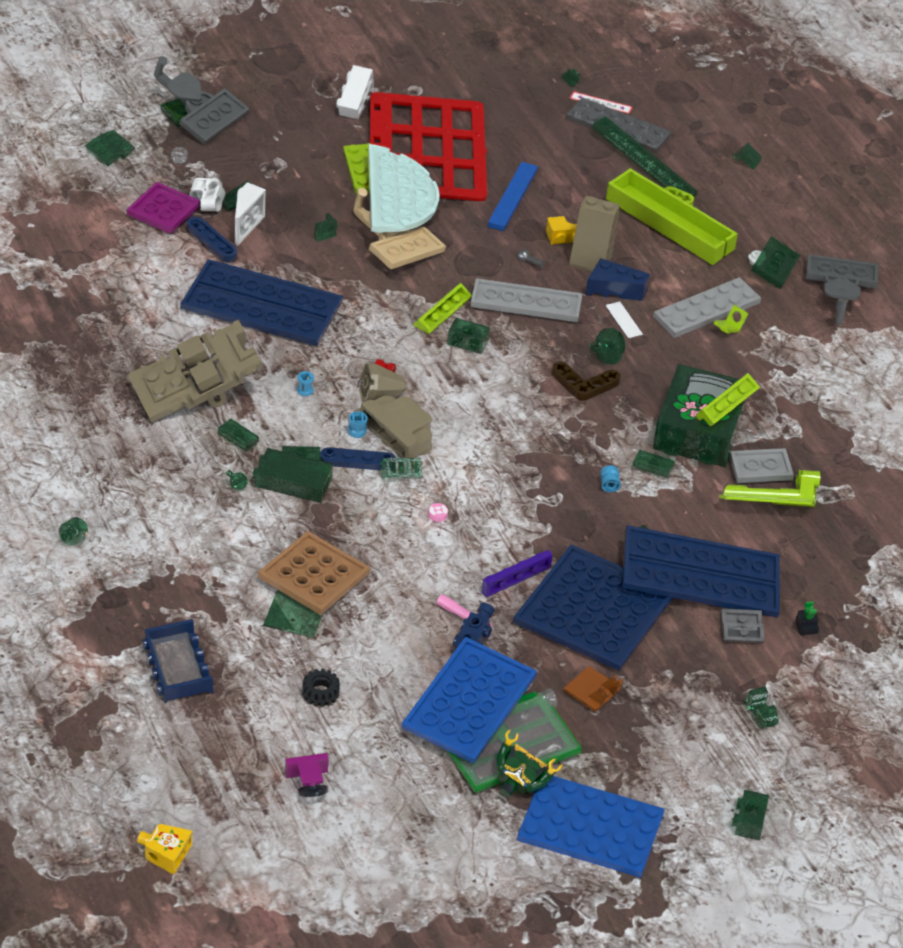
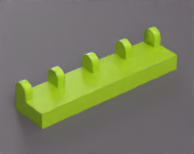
(728, 400)

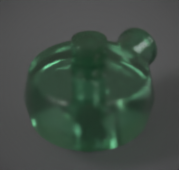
(237, 480)

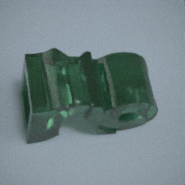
(764, 714)

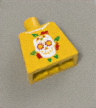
(166, 846)

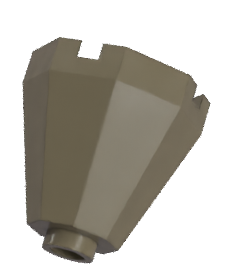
(380, 382)

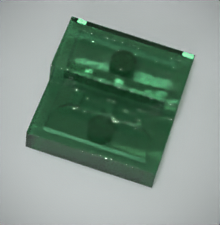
(109, 147)

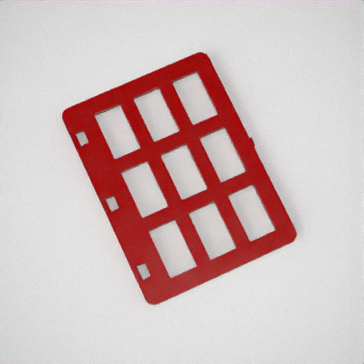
(382, 129)

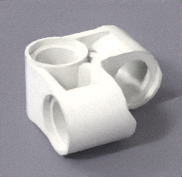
(209, 192)

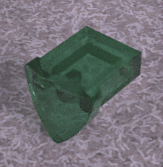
(748, 155)

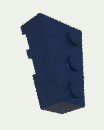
(617, 280)

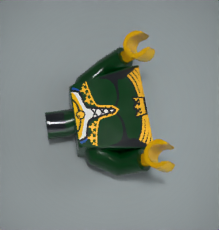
(521, 770)

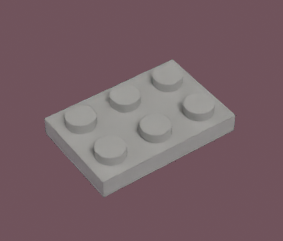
(761, 465)

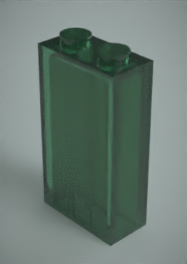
(293, 475)

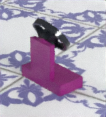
(310, 771)

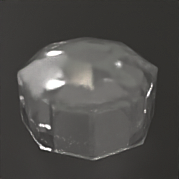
(179, 155)

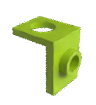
(729, 324)

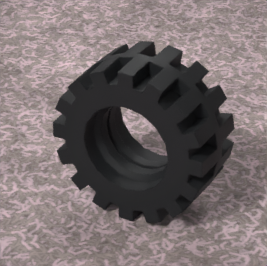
(321, 678)

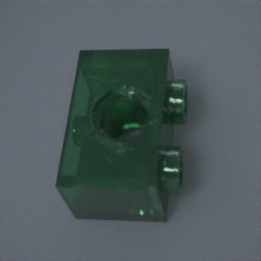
(468, 335)
(751, 814)

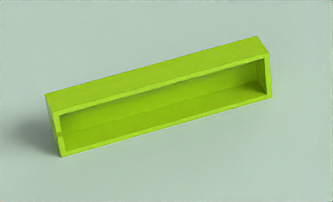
(671, 216)

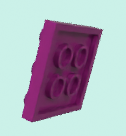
(163, 207)

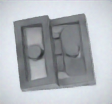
(742, 626)

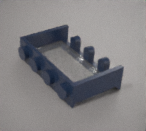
(177, 660)

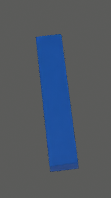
(512, 196)

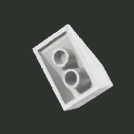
(249, 210)

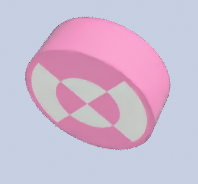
(438, 512)

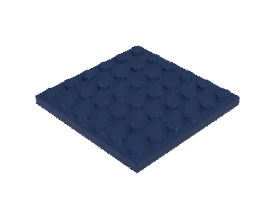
(589, 610)

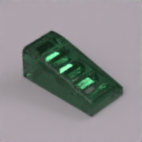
(389, 465)

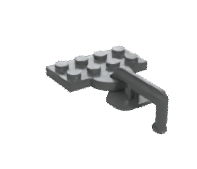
(206, 113)
(842, 279)

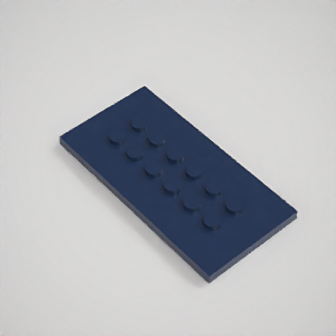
(262, 302)
(701, 571)

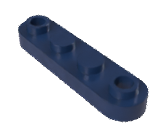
(212, 239)
(354, 458)

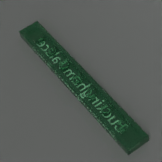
(641, 156)

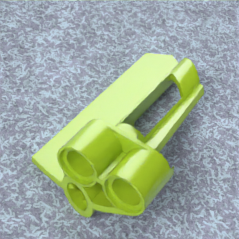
(803, 495)

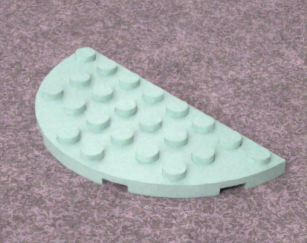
(399, 191)

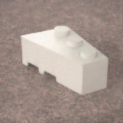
(355, 92)

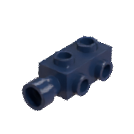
(476, 625)

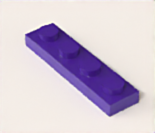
(516, 573)

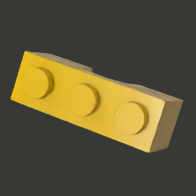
(559, 230)

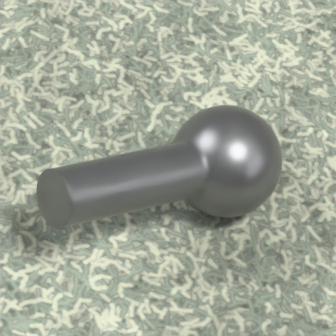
(524, 256)

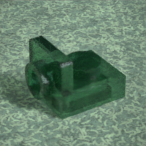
(325, 229)

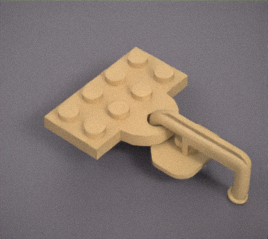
(399, 247)

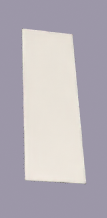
(624, 319)

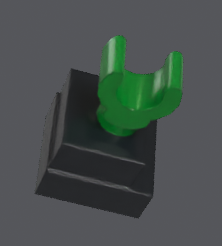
(807, 620)

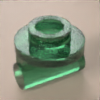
(571, 77)

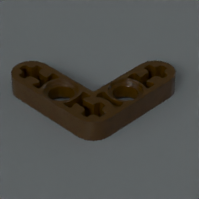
(584, 389)

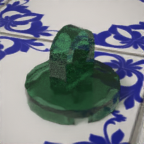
(608, 346)

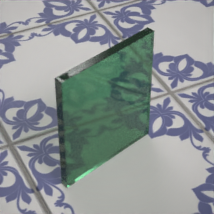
(292, 616)

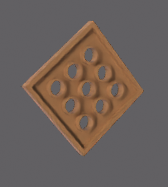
(327, 572)

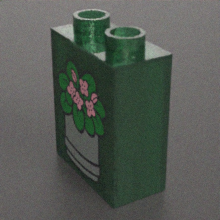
(679, 429)

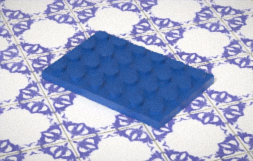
(469, 700)
(592, 825)

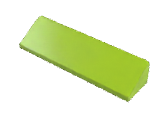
(443, 309)

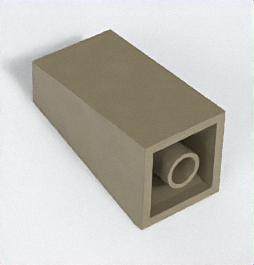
(594, 233)

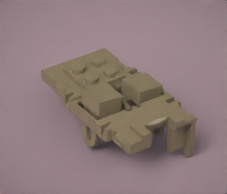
(164, 386)

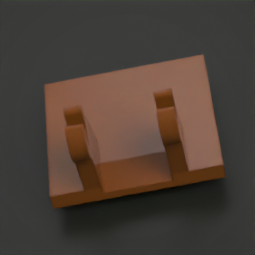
(593, 688)

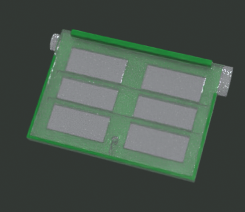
(539, 733)

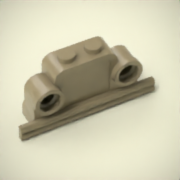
(400, 425)

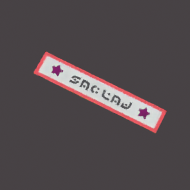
(616, 106)

